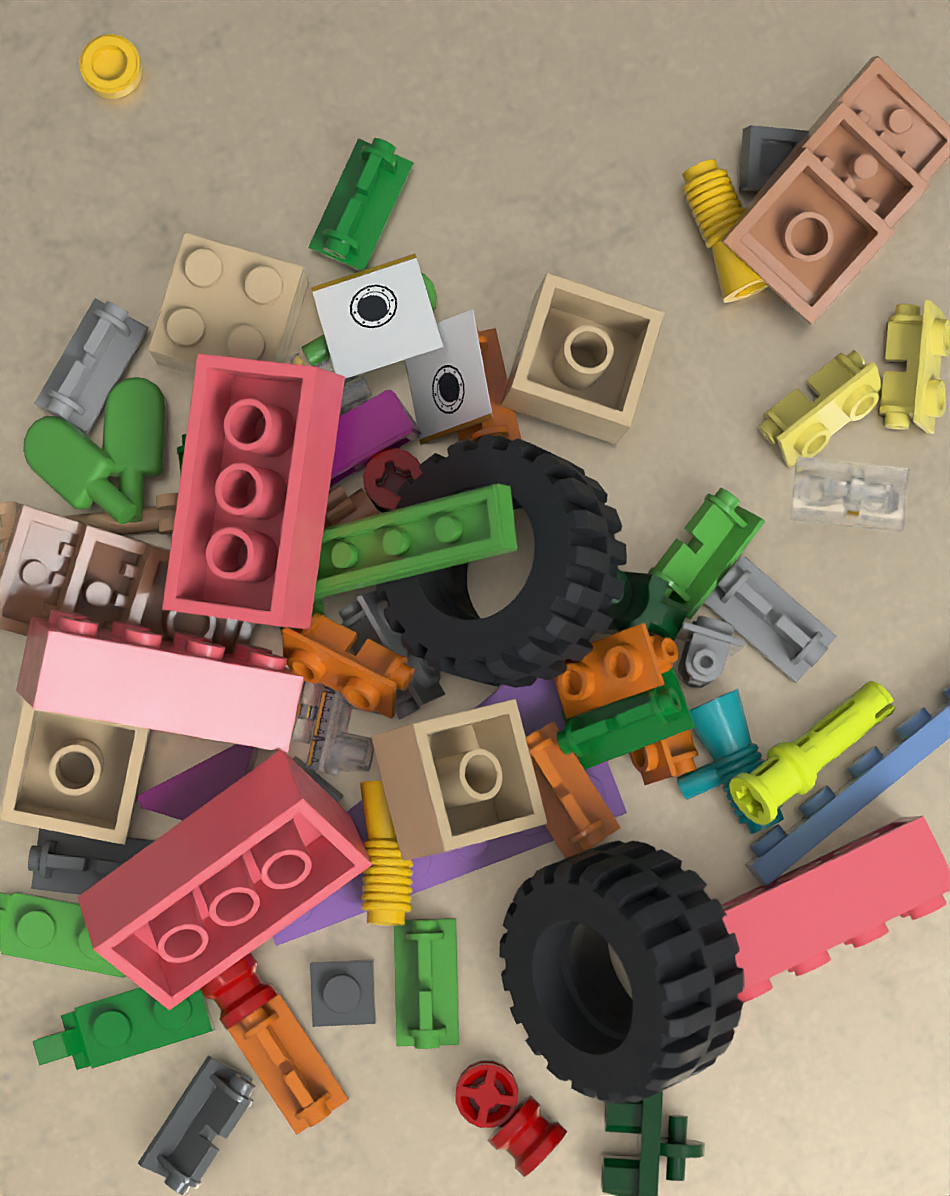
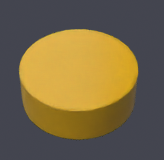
(111, 66)

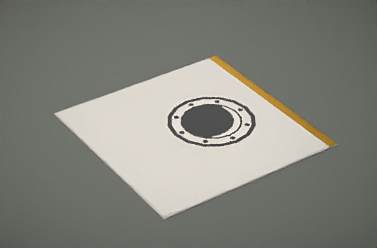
(377, 317)
(450, 381)

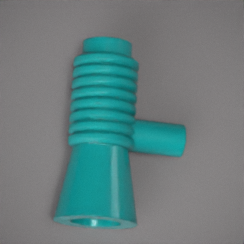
(726, 737)

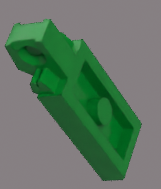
(123, 1028)

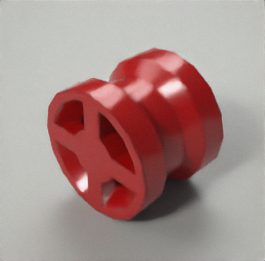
(383, 464)
(238, 991)
(485, 1104)
(527, 1136)

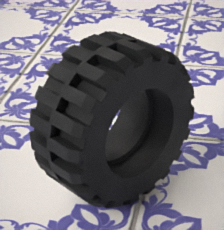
(568, 581)
(672, 953)

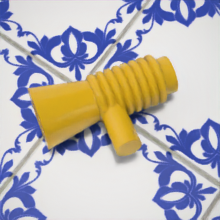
(716, 210)
(389, 878)

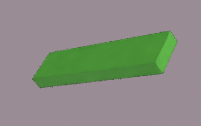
(416, 540)

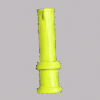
(795, 765)

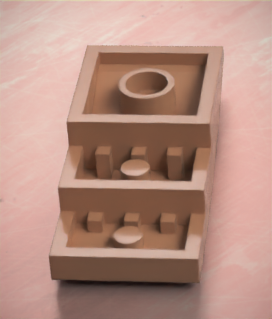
(841, 190)
(95, 574)

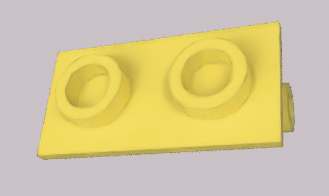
(920, 343)
(845, 392)

